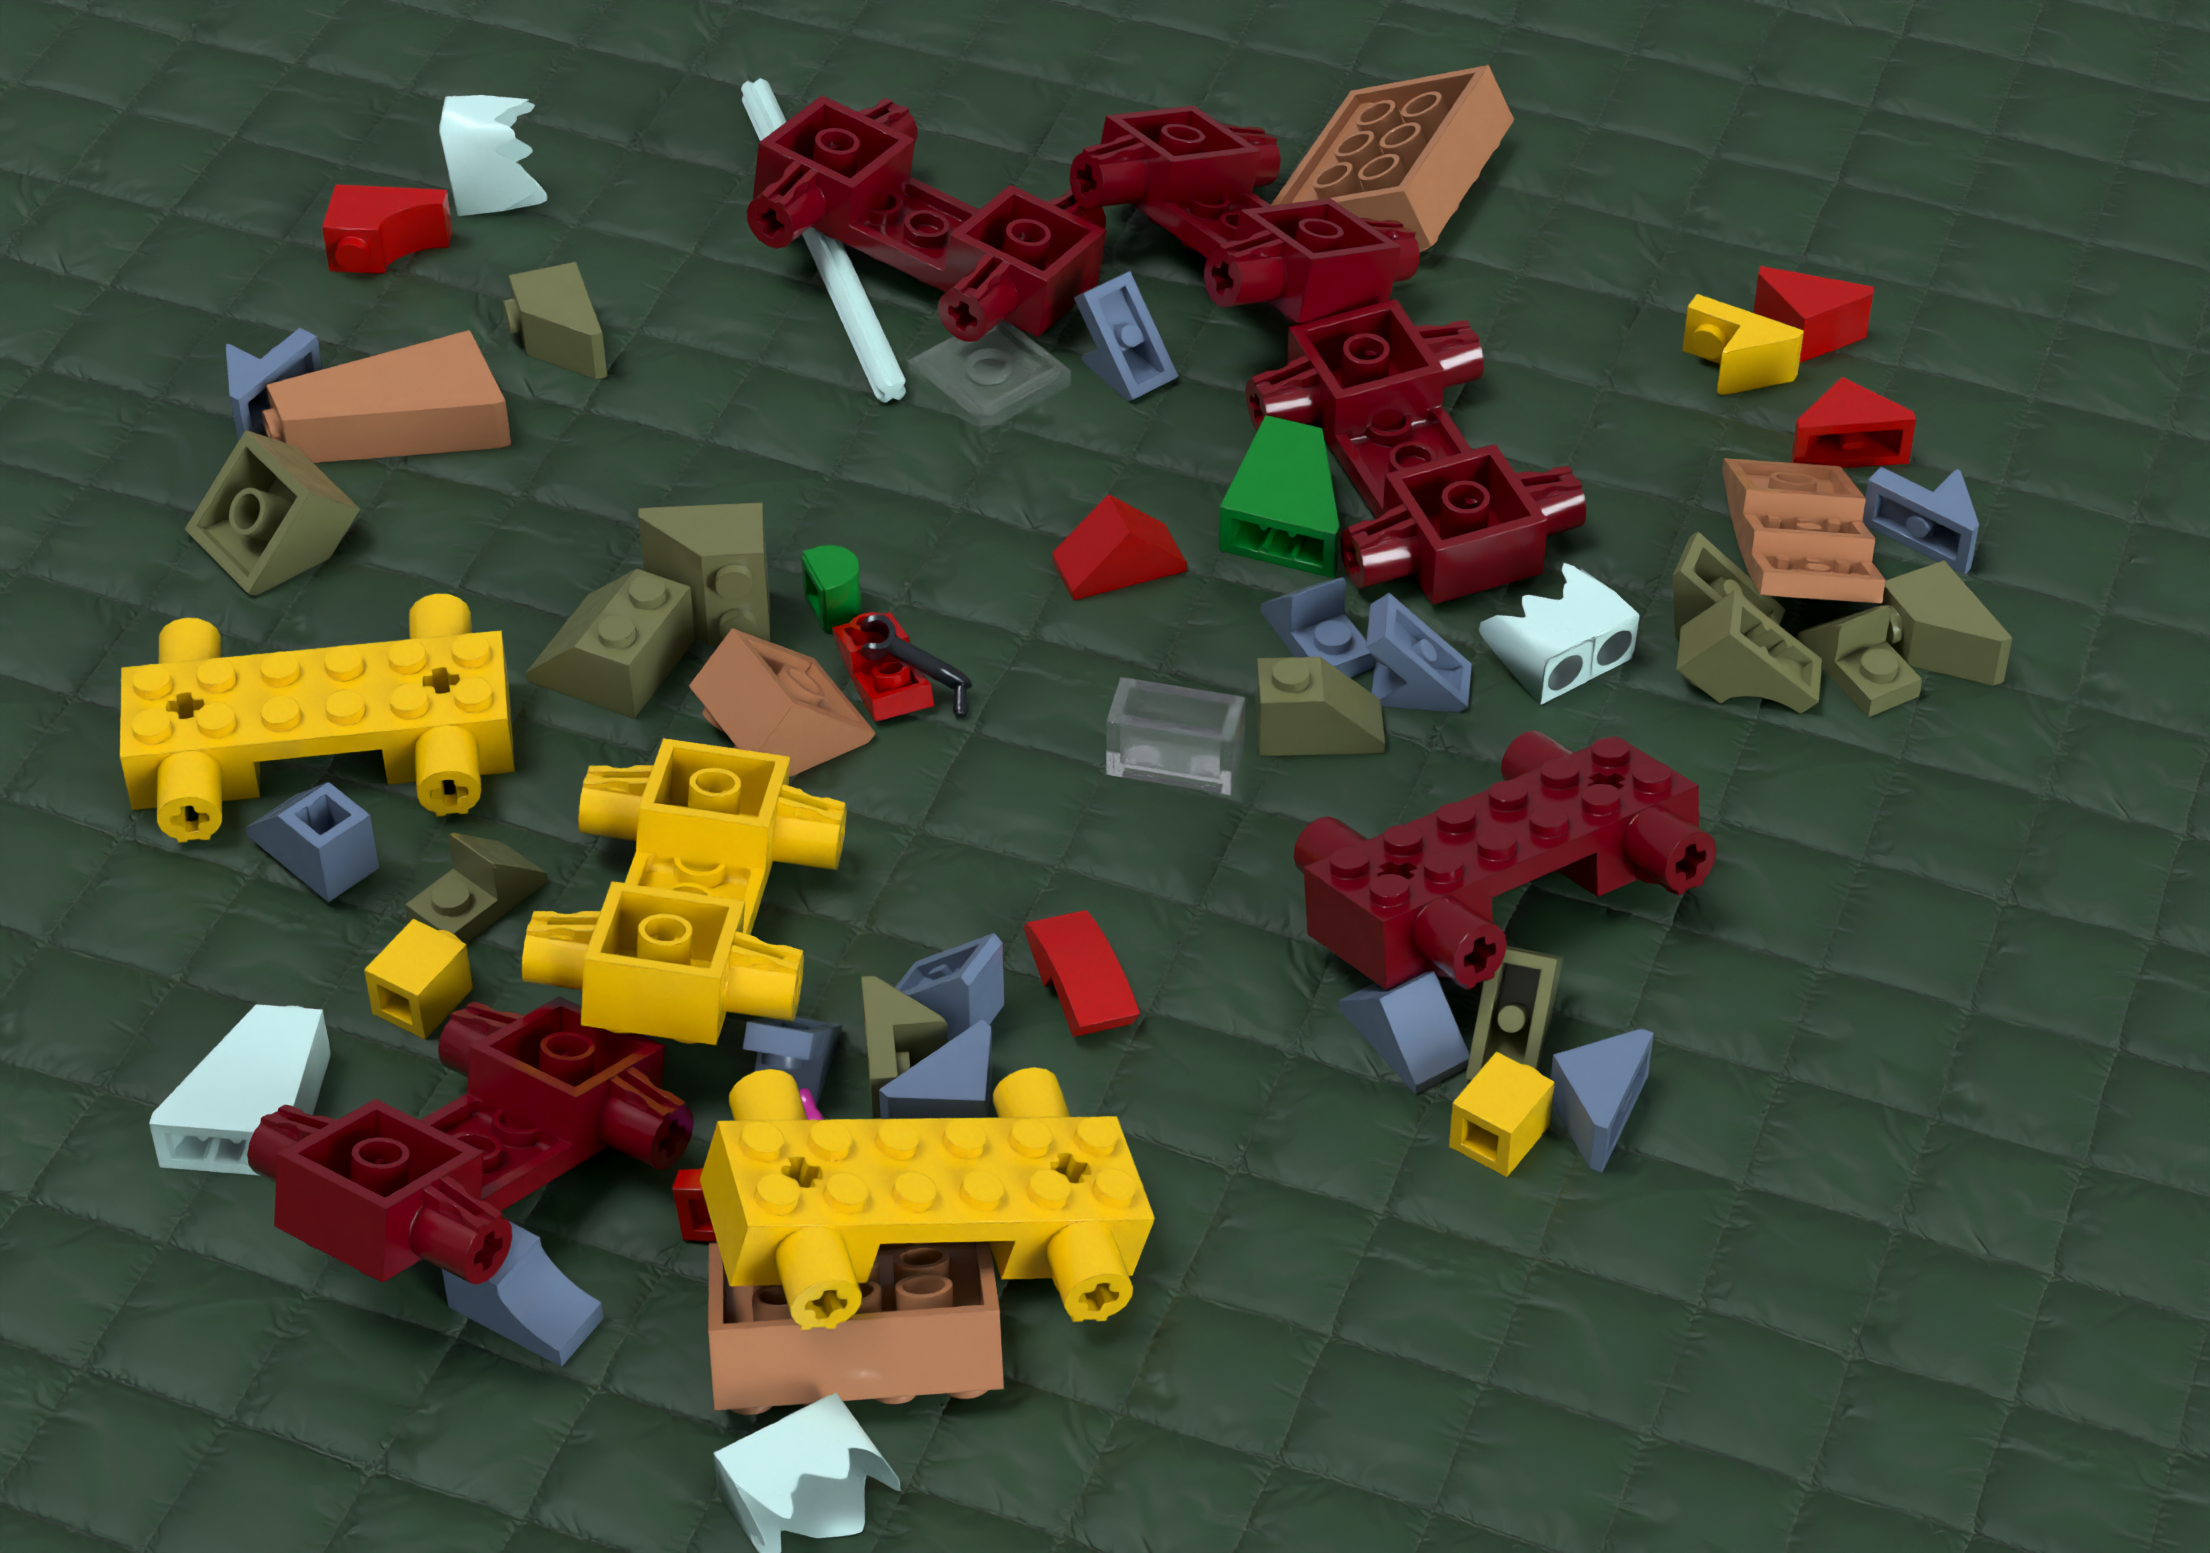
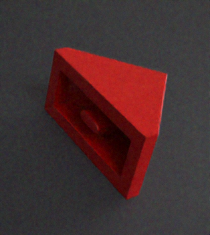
(1825, 308)
(1853, 429)
(1116, 550)

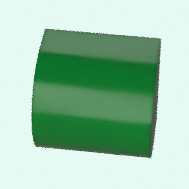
(831, 585)

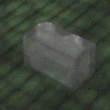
(1175, 735)

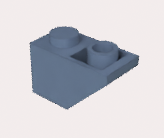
(320, 839)

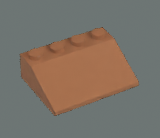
(1405, 150)
(920, 1330)

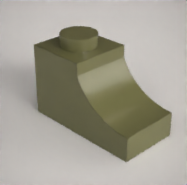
(1745, 653)

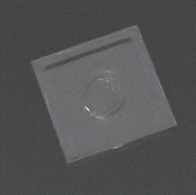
(989, 377)

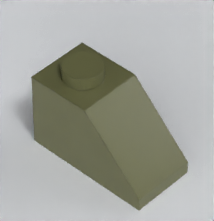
(556, 319)
(1944, 626)
(1314, 710)
(1516, 1009)

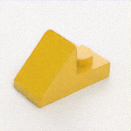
(1747, 346)

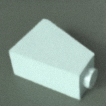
(260, 1065)

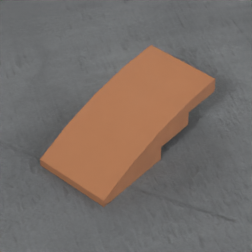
(1802, 530)

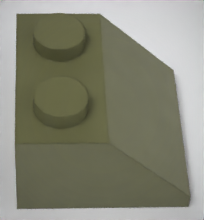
(270, 514)
(720, 557)
(619, 643)

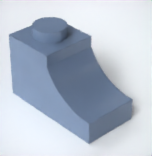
(529, 1301)

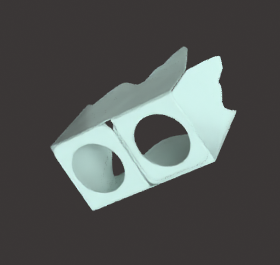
(484, 154)
(1566, 638)
(801, 1475)

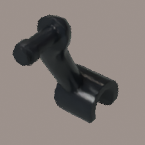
(915, 658)

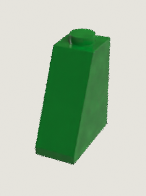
(1283, 501)

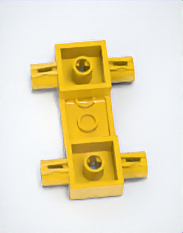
(207, 721)
(677, 935)
(818, 1197)

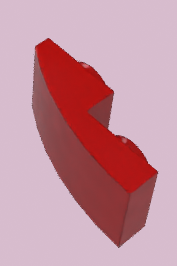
(884, 685)
(1084, 970)

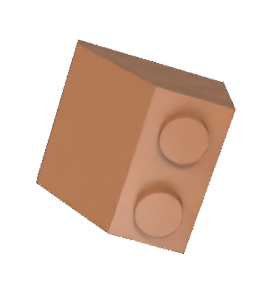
(777, 702)

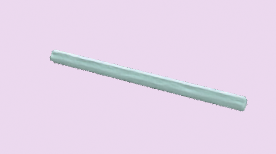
(836, 270)

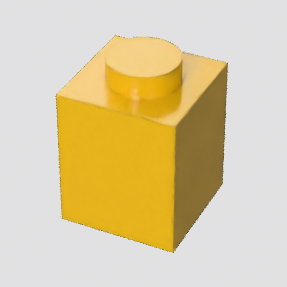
(419, 978)
(1501, 1114)

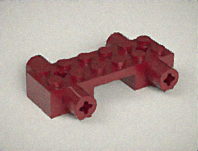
(854, 184)
(1200, 186)
(1439, 507)
(1427, 886)
(433, 1189)

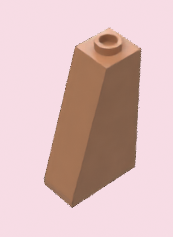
(393, 405)

